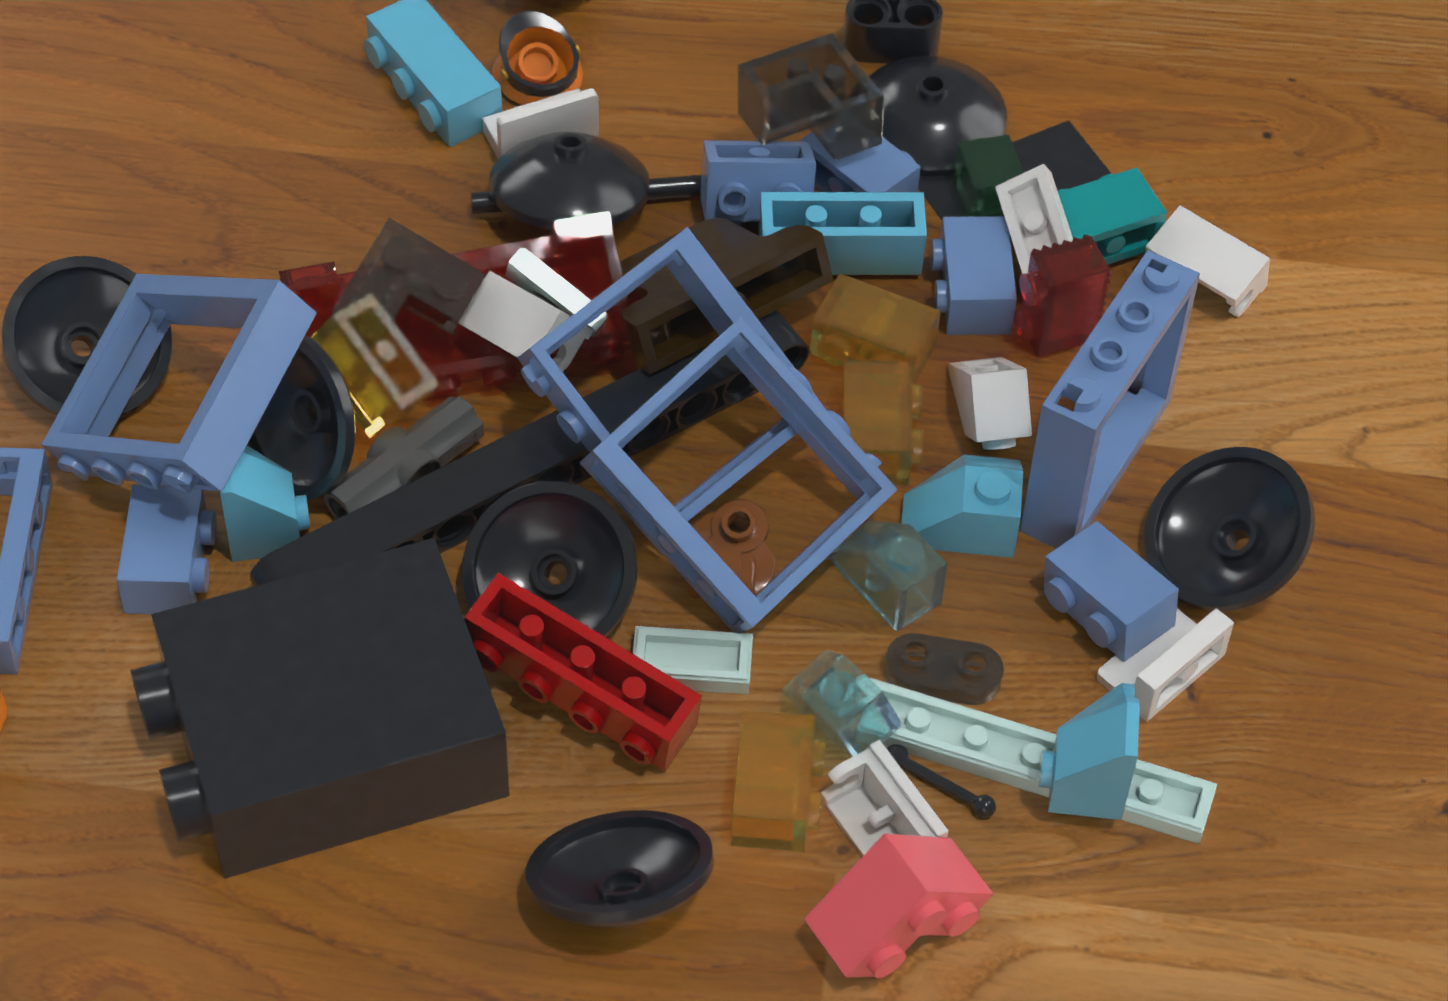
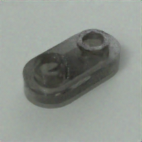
(944, 668)

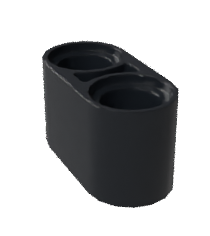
(891, 29)

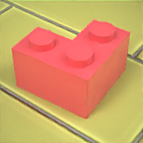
(894, 896)

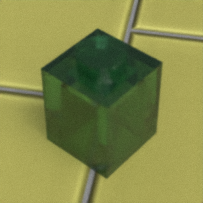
(980, 168)

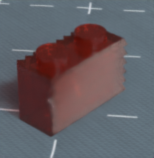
(1062, 295)

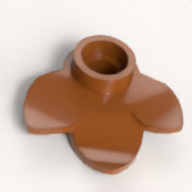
(742, 552)

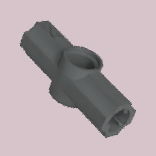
(407, 455)

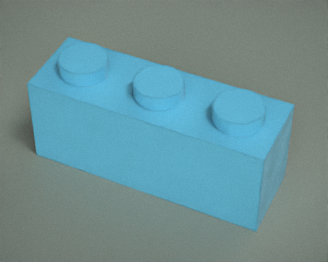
(432, 69)
(860, 229)

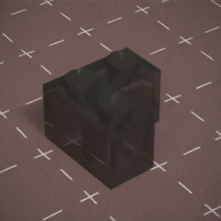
(812, 89)
(415, 275)

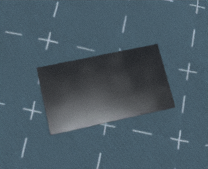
(1057, 147)

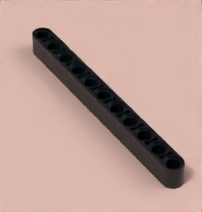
(456, 495)

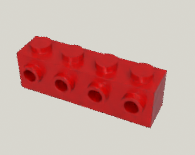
(582, 673)

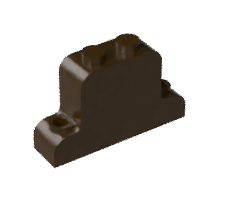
(762, 269)

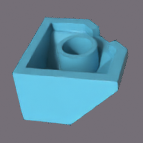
(969, 506)
(261, 507)
(1094, 757)

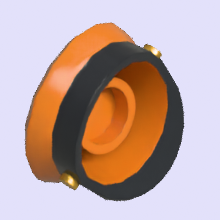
(536, 58)

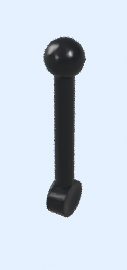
(982, 805)

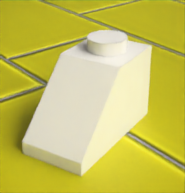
(992, 401)

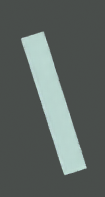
(1012, 756)

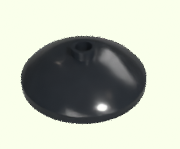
(936, 105)
(567, 179)
(61, 305)
(309, 423)
(1215, 505)
(551, 526)
(620, 868)

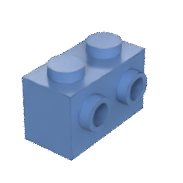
(740, 170)

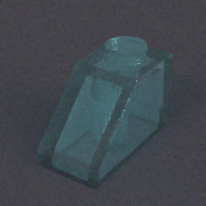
(892, 570)
(843, 702)

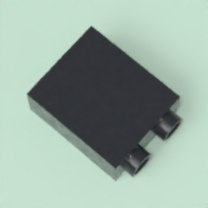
(323, 709)

